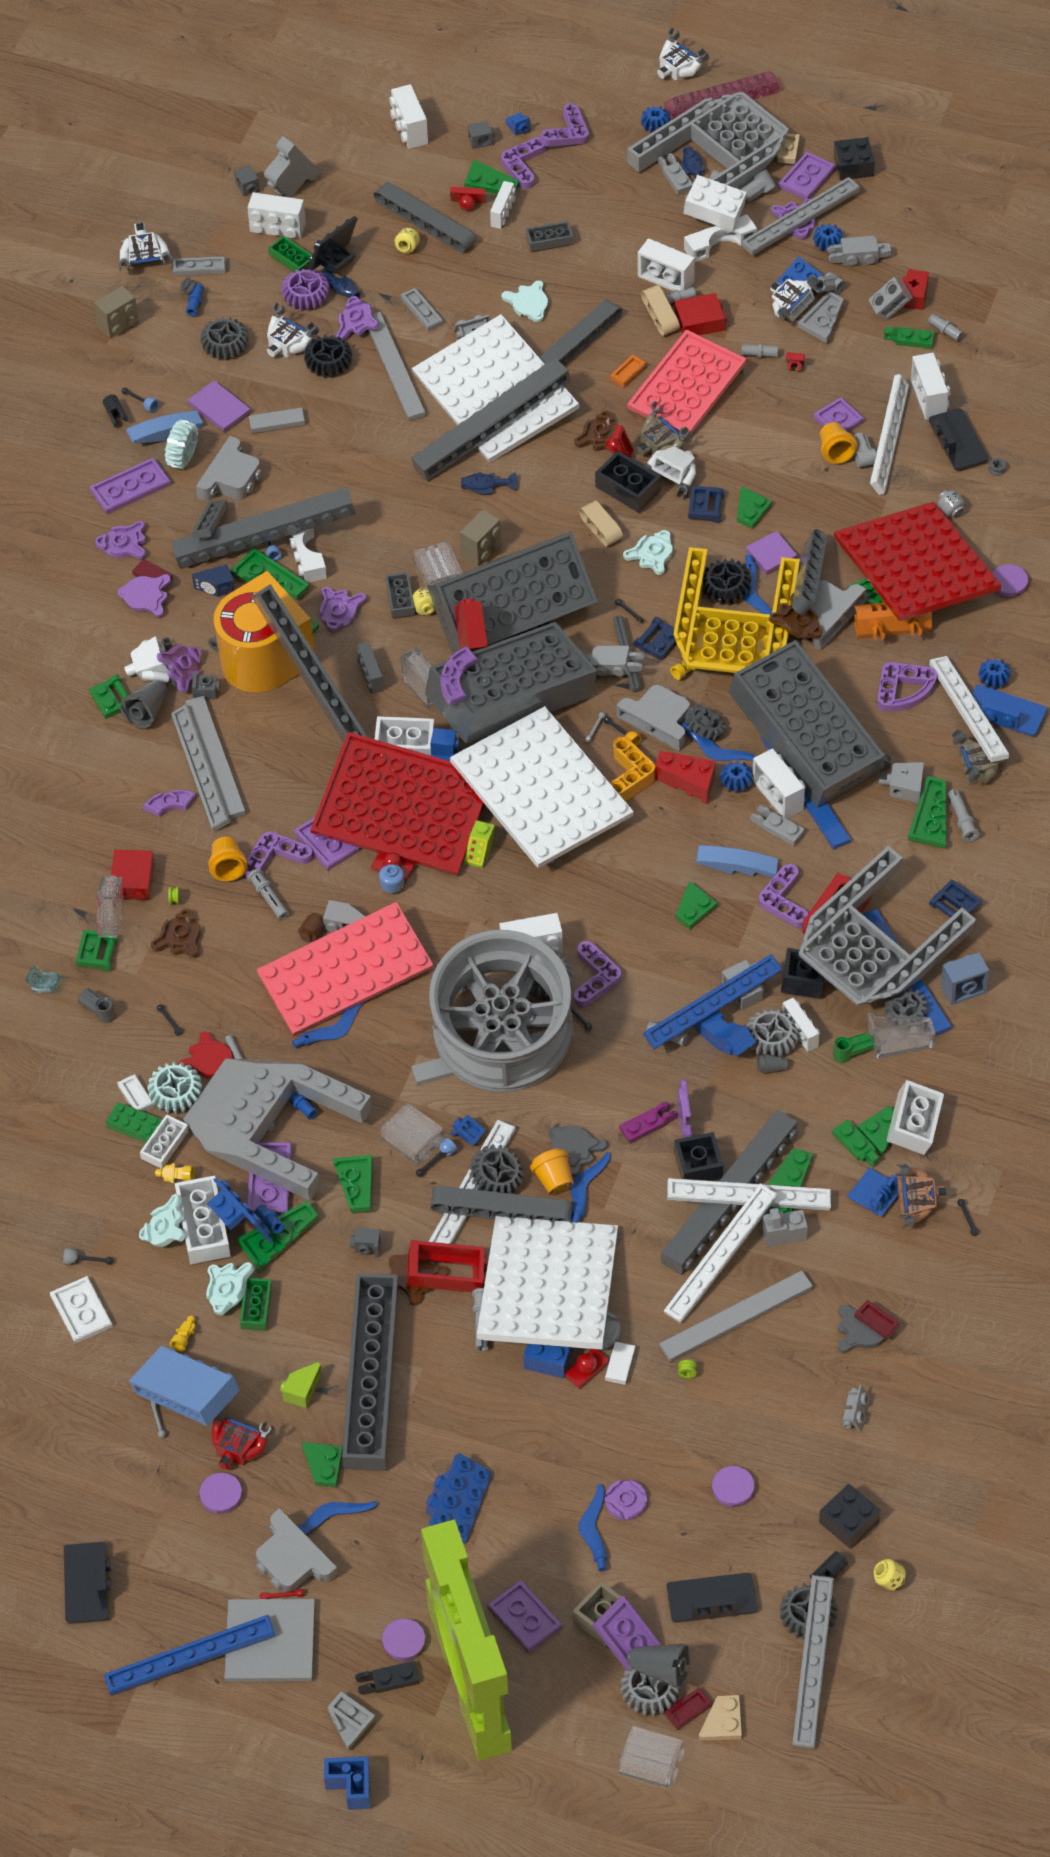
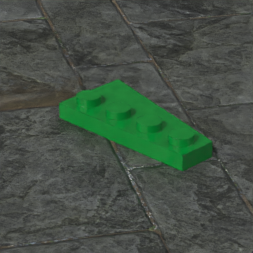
(257, 563)
(930, 816)
(791, 1173)
(295, 1222)

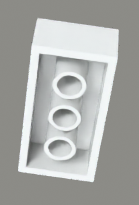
(204, 1230)

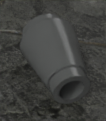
(770, 1063)

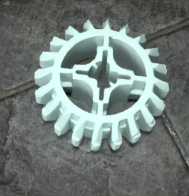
(181, 444)
(161, 1095)

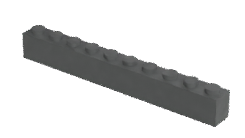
(490, 419)
(265, 527)
(306, 662)
(747, 1169)

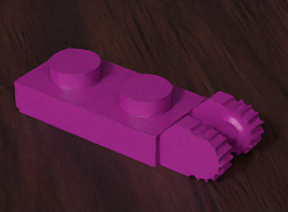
(647, 1122)

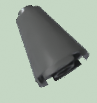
(143, 704)
(661, 1662)

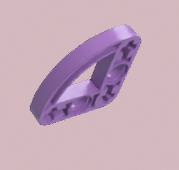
(899, 676)

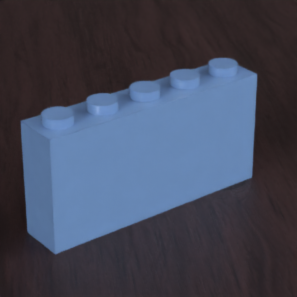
(184, 1385)

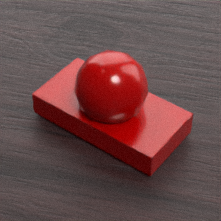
(467, 197)
(620, 442)
(392, 858)
(586, 1367)

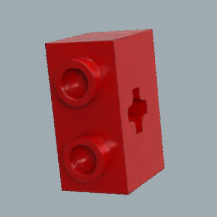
(917, 285)

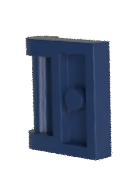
(700, 500)
(661, 643)
(956, 896)

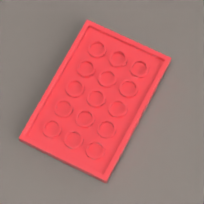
(688, 381)

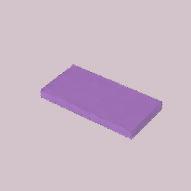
(130, 486)
(266, 1193)

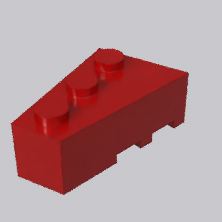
(687, 773)

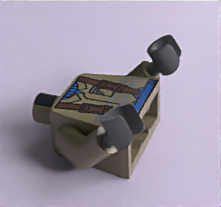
(659, 434)
(974, 760)

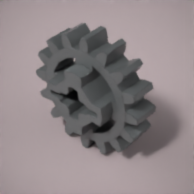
(704, 722)
(906, 1004)

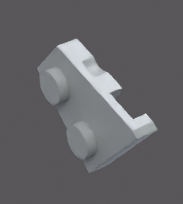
(349, 1718)

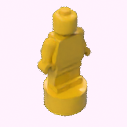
(679, 671)
(171, 1173)
(180, 1341)

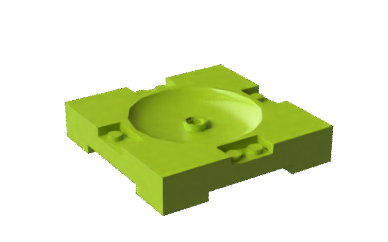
(466, 1640)

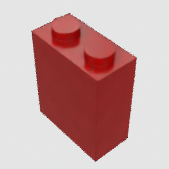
(700, 314)
(470, 624)
(136, 872)

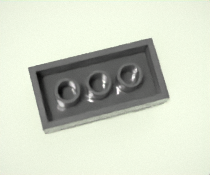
(549, 236)
(400, 595)
(370, 667)

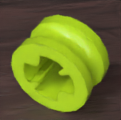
(173, 895)
(687, 1369)

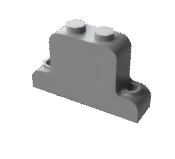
(289, 169)
(230, 473)
(835, 608)
(657, 714)
(291, 1556)

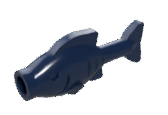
(692, 162)
(343, 286)
(484, 483)

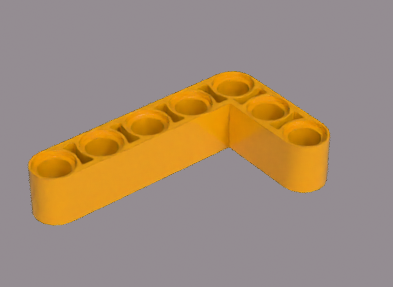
(639, 769)

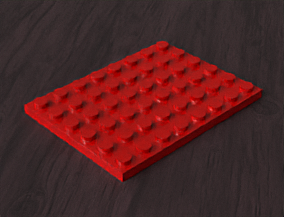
(917, 561)
(398, 804)

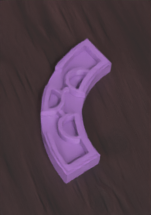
(452, 673)

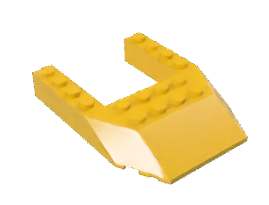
(727, 637)

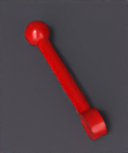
(300, 1593)

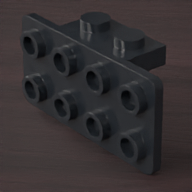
(331, 250)
(958, 439)
(86, 1582)
(711, 1597)

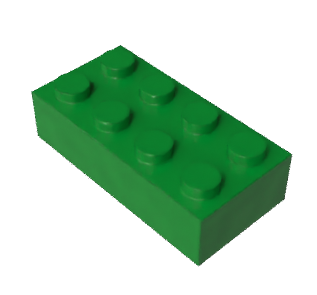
(290, 254)
(132, 1122)
(256, 1304)

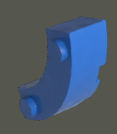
(725, 1037)

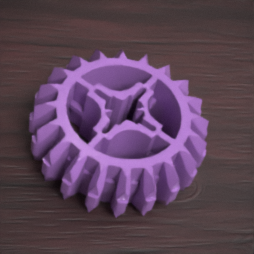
(305, 289)

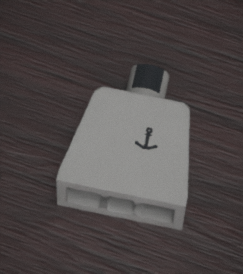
(904, 781)

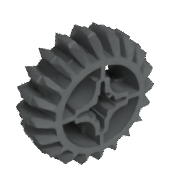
(224, 338)
(506, 1166)
(792, 1606)

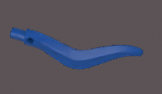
(752, 597)
(713, 751)
(331, 1032)
(580, 1187)
(330, 1509)
(589, 1532)

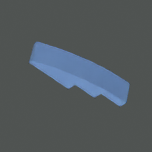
(159, 428)
(737, 860)

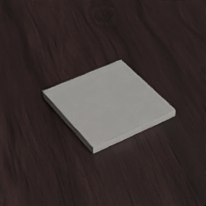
(279, 1658)

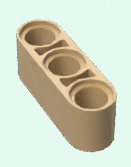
(660, 310)
(600, 523)

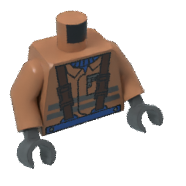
(916, 1194)

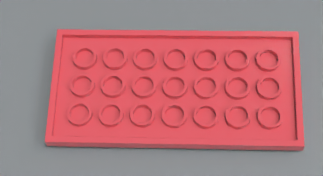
(344, 968)

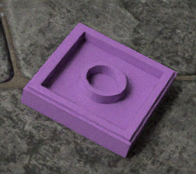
(841, 413)
(768, 552)

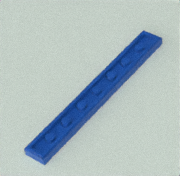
(825, 820)
(712, 1001)
(938, 1019)
(189, 1655)

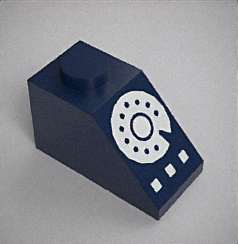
(214, 581)

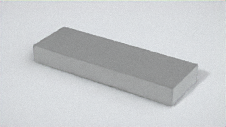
(199, 266)
(421, 309)
(276, 420)

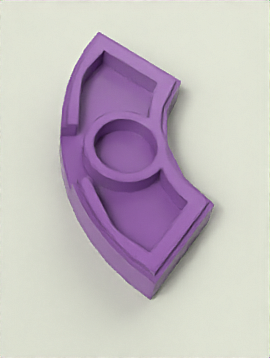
(169, 801)

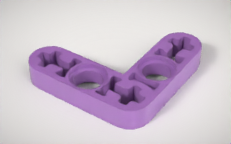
(552, 137)
(513, 159)
(275, 848)
(778, 900)
(601, 976)

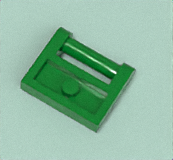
(105, 698)
(90, 949)

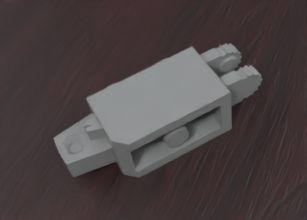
(858, 251)
(615, 660)

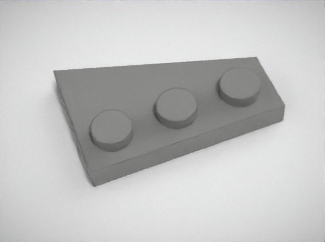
(822, 317)

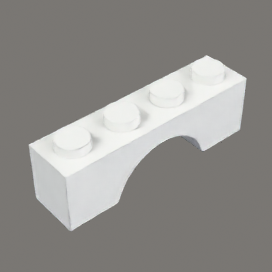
(700, 243)
(311, 563)

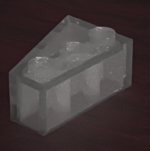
(900, 1035)

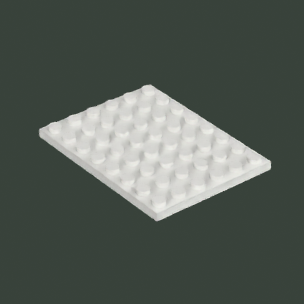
(479, 371)
(541, 787)
(548, 1282)

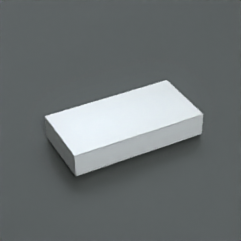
(135, 1093)
(620, 1363)

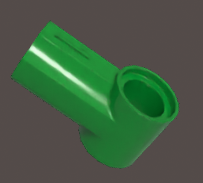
(847, 1047)

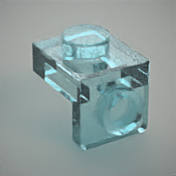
(42, 981)

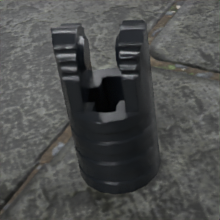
(114, 409)
(832, 1566)

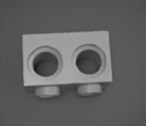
(890, 298)

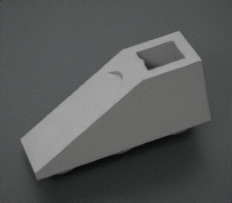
(339, 915)

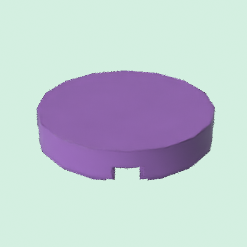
(1012, 580)
(733, 1486)
(220, 1493)
(625, 1500)
(403, 1639)

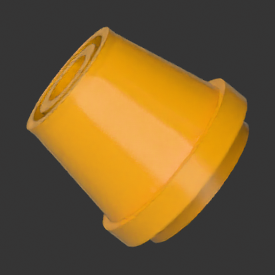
(837, 443)
(227, 860)
(553, 1170)

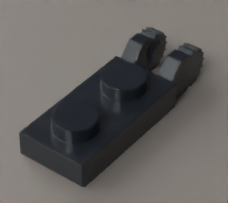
(388, 1678)

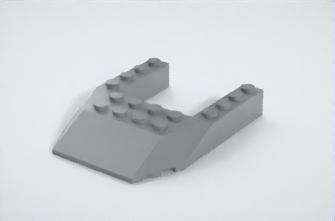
(727, 128)
(858, 954)
(244, 1103)

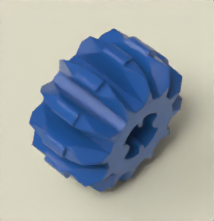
(654, 118)
(826, 236)
(994, 673)
(736, 776)

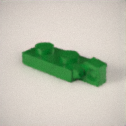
(909, 337)
(856, 1143)

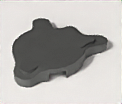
(577, 1144)
(857, 1332)

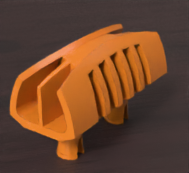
(879, 621)

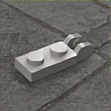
(675, 175)
(777, 825)

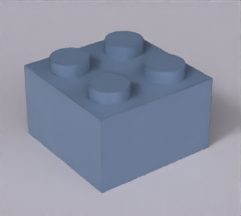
(964, 978)

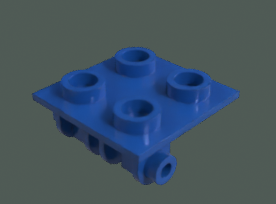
(800, 271)
(875, 1191)

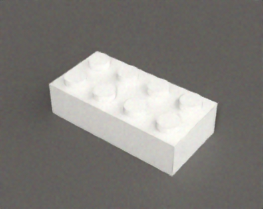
(502, 205)
(807, 1032)
(164, 1141)

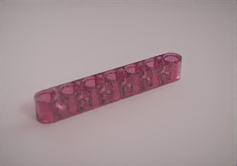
(753, 86)

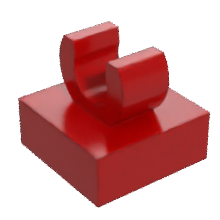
(795, 358)

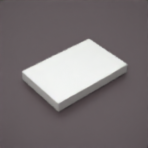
(81, 1309)

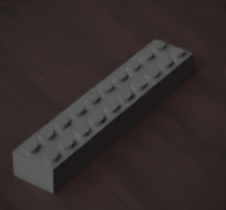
(370, 1372)

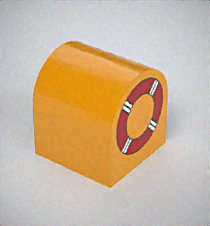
(247, 645)

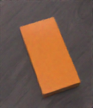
(628, 371)

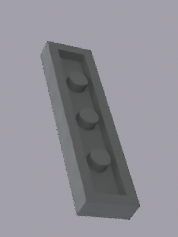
(210, 519)

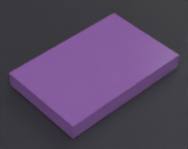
(807, 176)
(219, 406)
(326, 850)
(524, 1616)
(623, 1630)

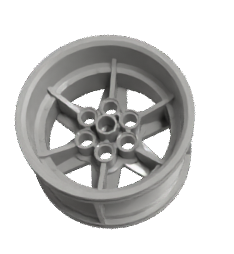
(527, 1061)

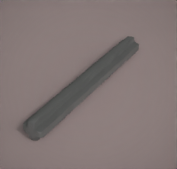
(623, 640)

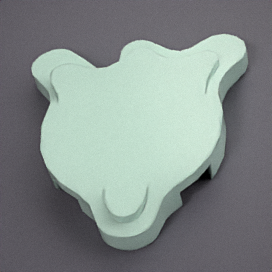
(528, 301)
(652, 551)
(164, 1224)
(227, 1285)

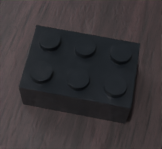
(628, 481)

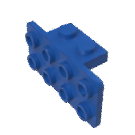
(1009, 710)
(231, 1212)
(458, 1494)

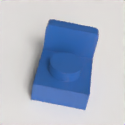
(518, 123)
(467, 1129)

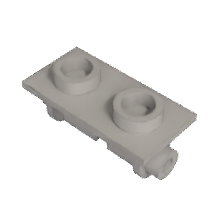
(465, 327)
(857, 1400)

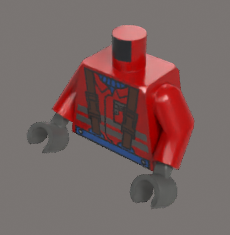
(237, 1441)

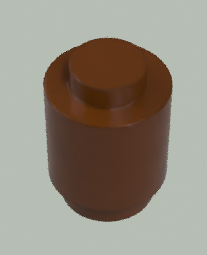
(311, 927)

